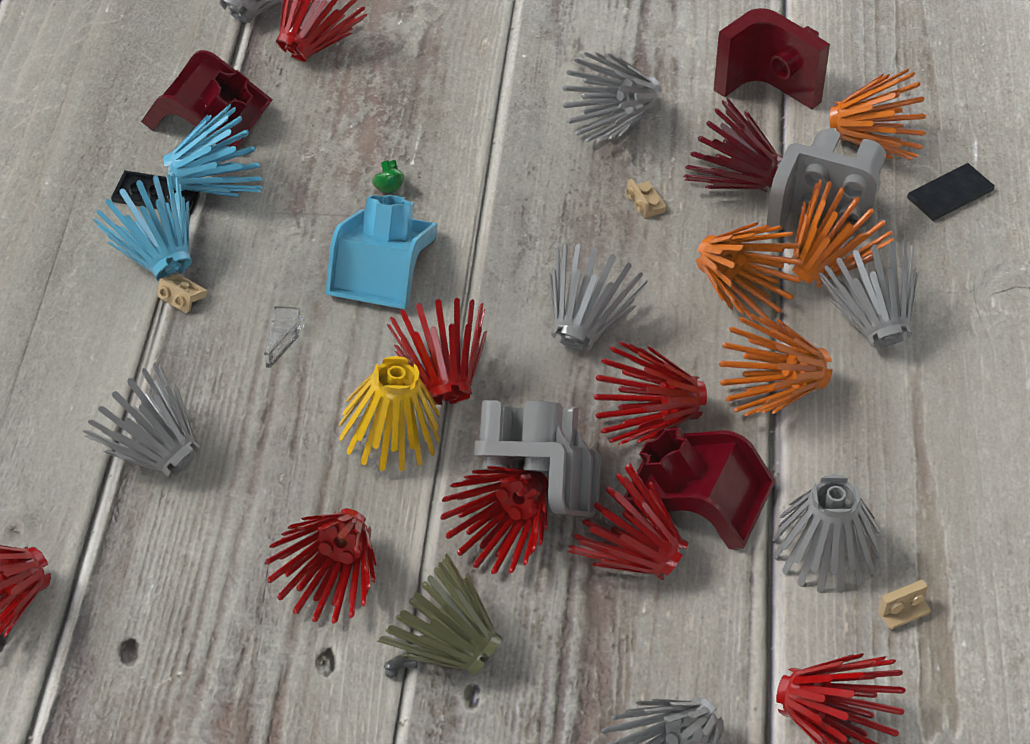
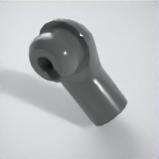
(398, 662)

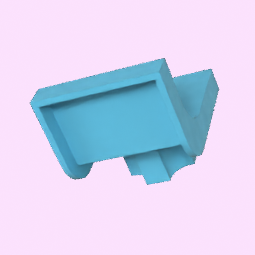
(377, 252)

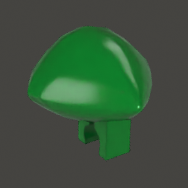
(390, 179)

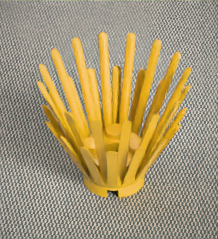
(395, 390)

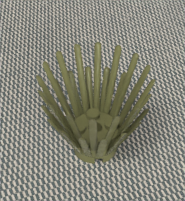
(459, 630)

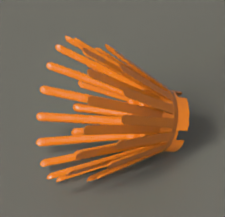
(856, 118)
(823, 251)
(728, 259)
(800, 366)

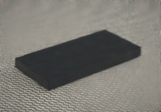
(128, 182)
(950, 191)

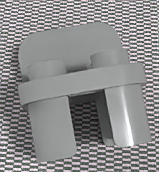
(806, 165)
(546, 441)

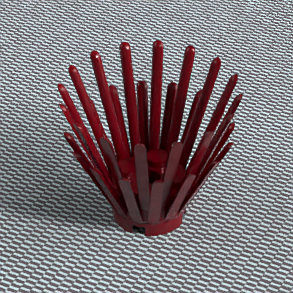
(749, 151)

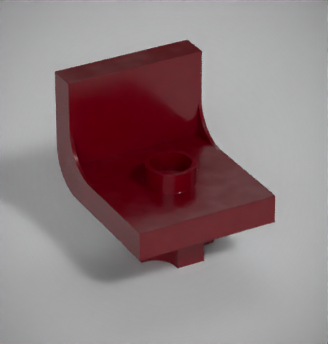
(773, 51)
(206, 89)
(708, 475)

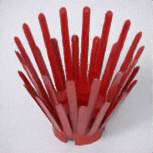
(301, 26)
(443, 373)
(676, 395)
(518, 499)
(339, 544)
(646, 553)
(20, 582)
(823, 706)

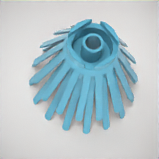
(198, 159)
(151, 247)

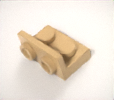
(645, 199)
(180, 291)
(904, 605)

